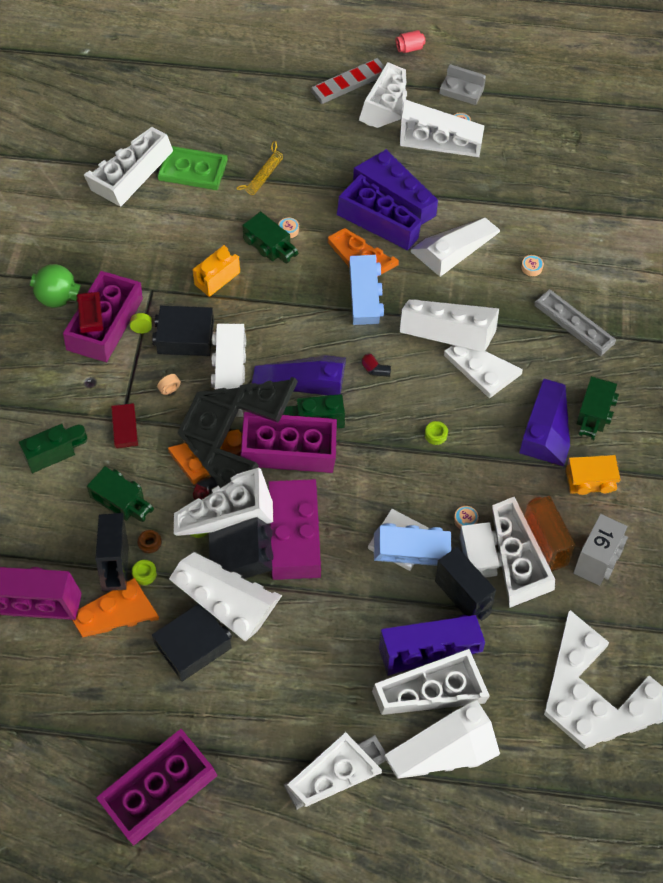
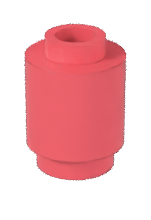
(410, 41)

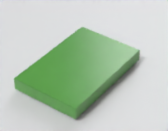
(193, 168)

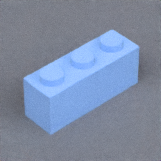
(365, 289)
(411, 544)

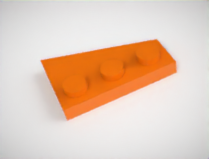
(349, 244)
(192, 465)
(115, 610)

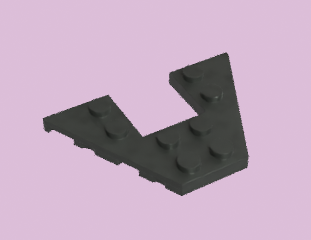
(213, 415)

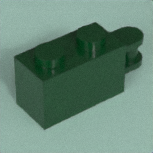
(268, 238)
(319, 407)
(596, 407)
(52, 446)
(119, 494)

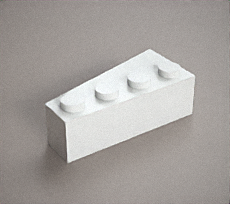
(439, 131)
(130, 167)
(450, 323)
(229, 357)
(523, 562)
(225, 595)
(437, 685)

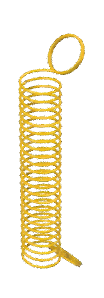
(265, 170)

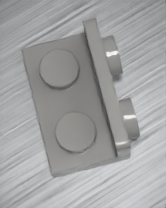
(463, 84)

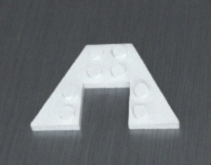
(579, 708)

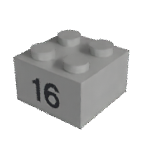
(601, 550)

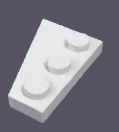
(483, 369)
(333, 771)

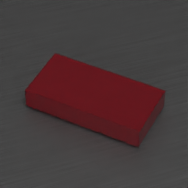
(90, 312)
(124, 425)

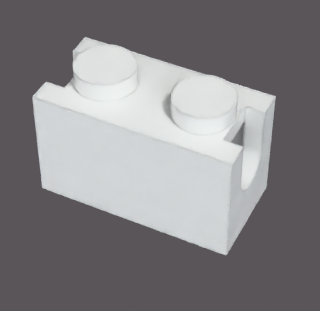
(479, 547)

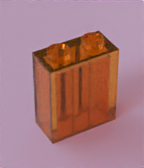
(550, 532)

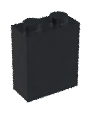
(184, 330)
(243, 548)
(112, 552)
(465, 584)
(192, 641)

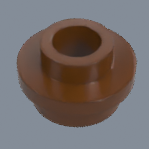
(149, 535)

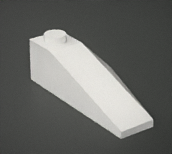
(386, 98)
(452, 246)
(229, 505)
(451, 743)

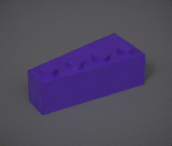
(398, 183)
(378, 213)
(423, 643)

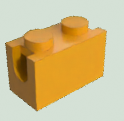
(216, 271)
(592, 474)

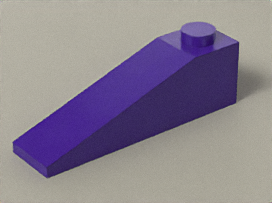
(314, 374)
(548, 425)

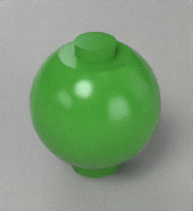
(54, 286)

